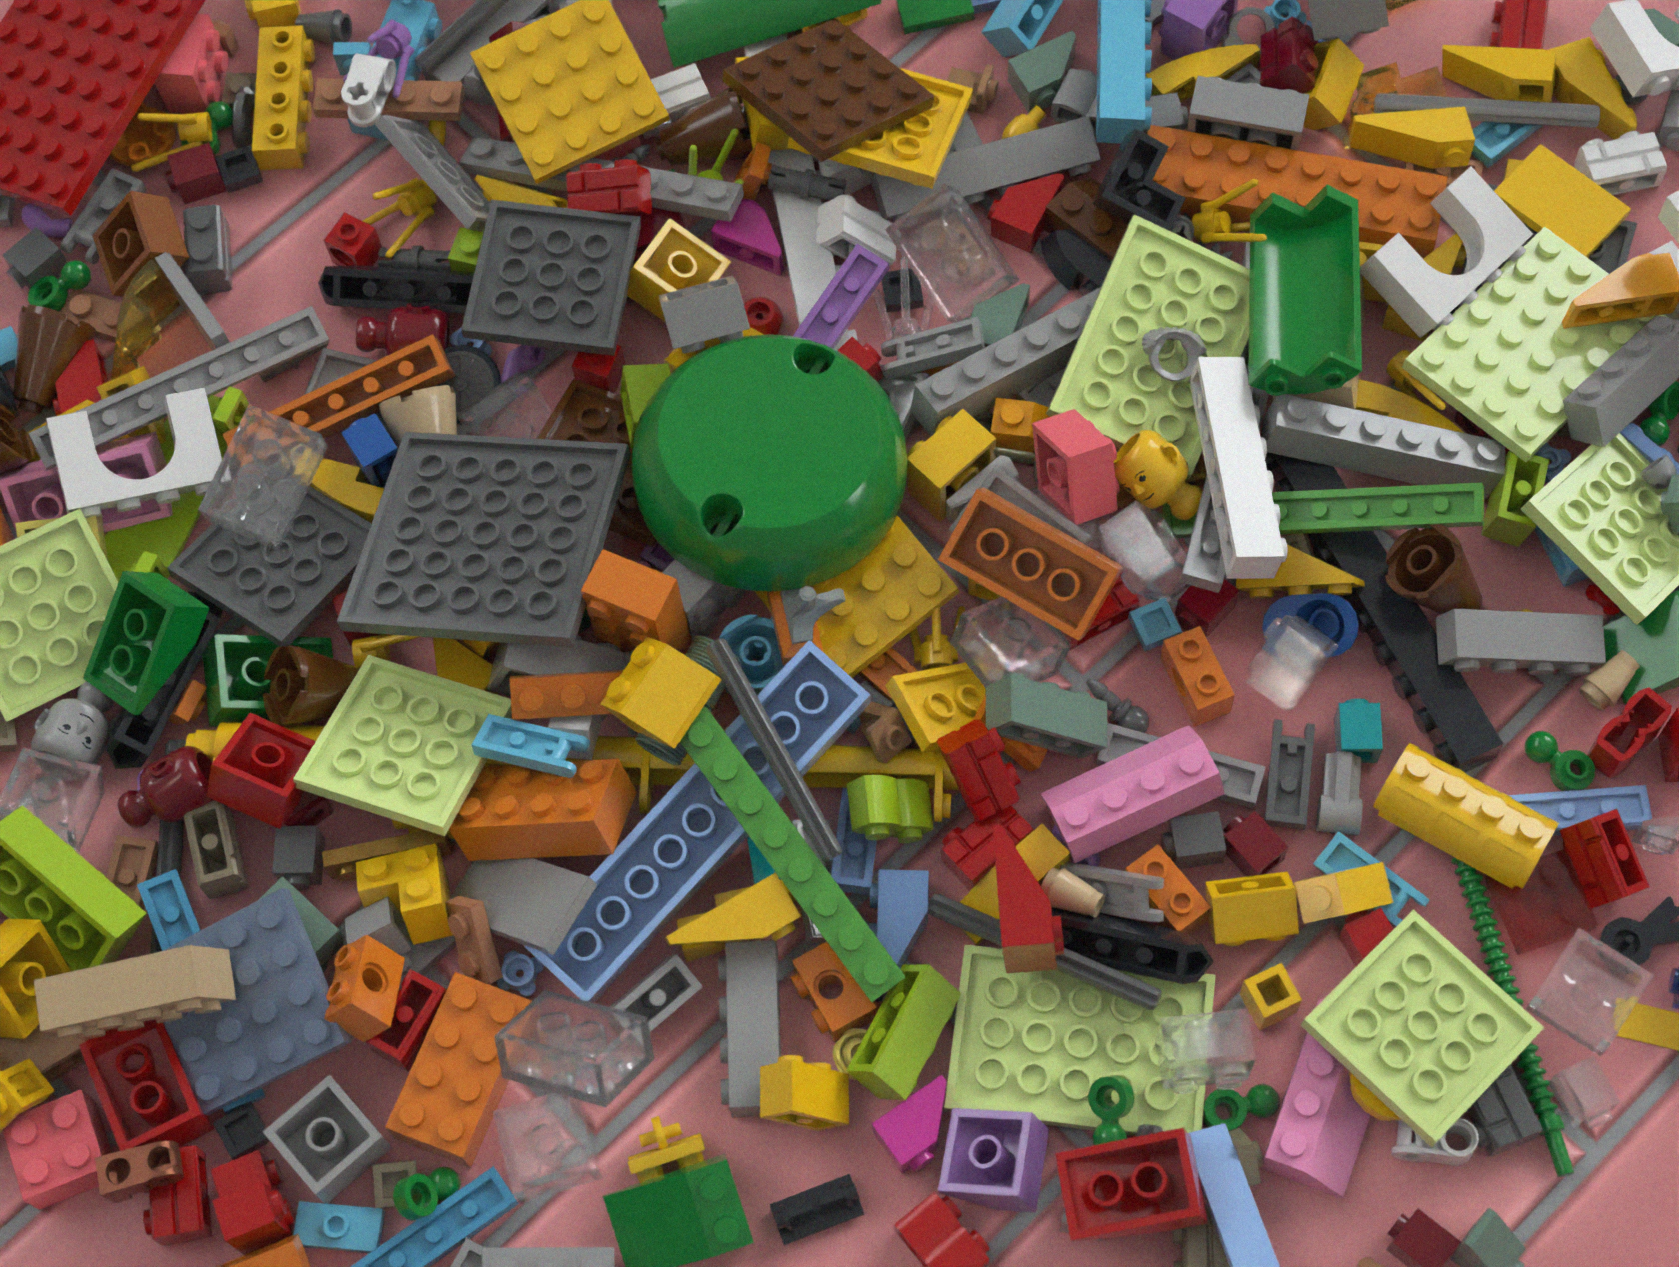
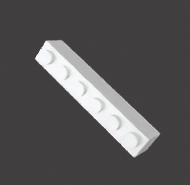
(1237, 468)

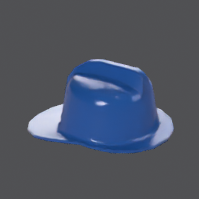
(1322, 610)

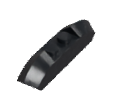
(1074, 261)
(395, 287)
(136, 735)
(1135, 946)

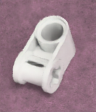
(368, 88)
(1440, 1153)

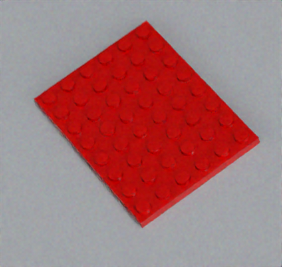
(74, 85)

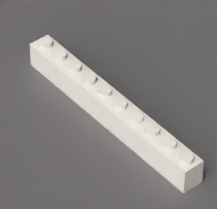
(807, 263)

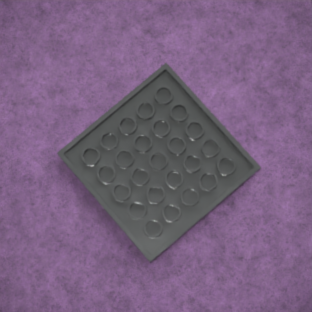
(485, 539)

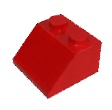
(258, 770)

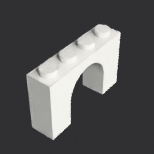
(1637, 49)
(1489, 235)
(94, 488)

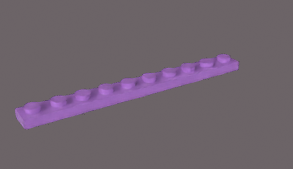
(824, 325)

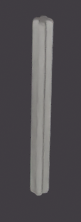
(1496, 110)

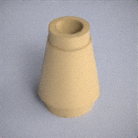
(1609, 680)
(1071, 893)

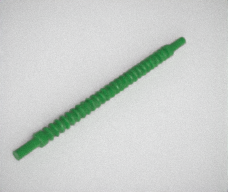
(1550, 1122)

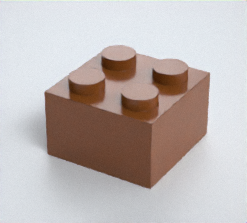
(134, 234)

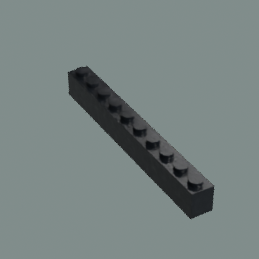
(1398, 630)

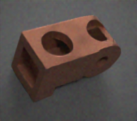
(138, 1170)

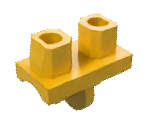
(685, 1150)

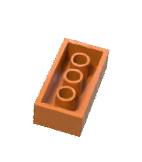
(1030, 563)
(632, 603)
(542, 814)
(456, 1073)

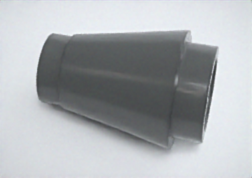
(326, 26)

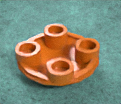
(143, 139)

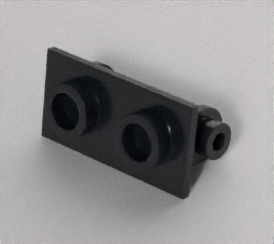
(817, 1209)

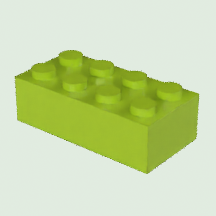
(72, 899)

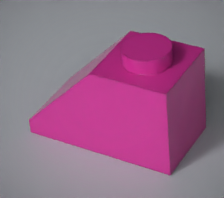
(749, 238)
(913, 1127)

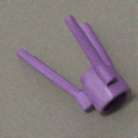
(391, 43)

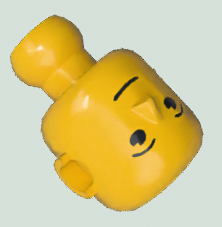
(1156, 474)

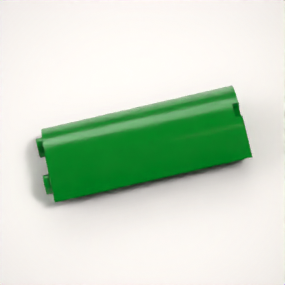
(716, 26)
(1305, 294)

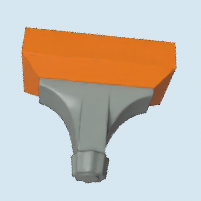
(796, 615)

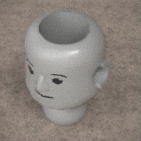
(75, 726)

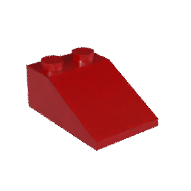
(1027, 927)
(144, 1087)
(1131, 1186)

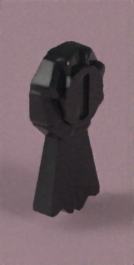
(1637, 938)

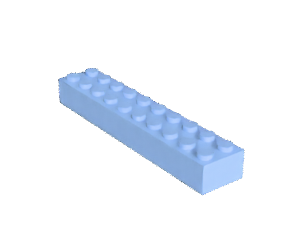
(694, 829)

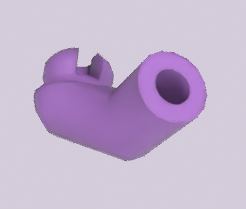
(35, 216)

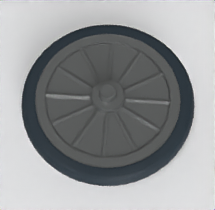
(474, 373)

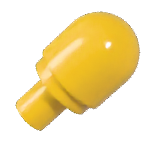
(1024, 123)

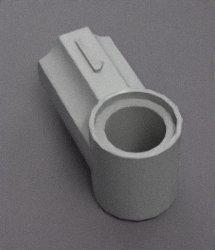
(1340, 803)

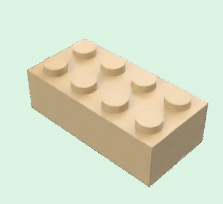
(135, 991)

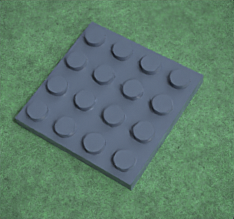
(276, 1012)

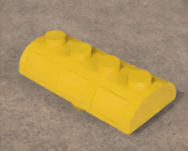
(1464, 817)

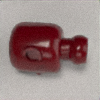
(402, 329)
(168, 788)

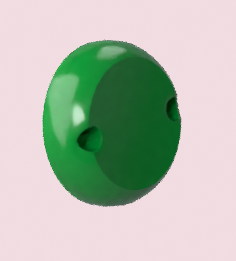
(769, 463)

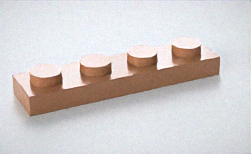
(416, 100)

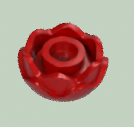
(768, 310)

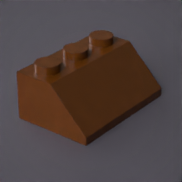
(1074, 211)

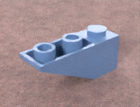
(901, 913)

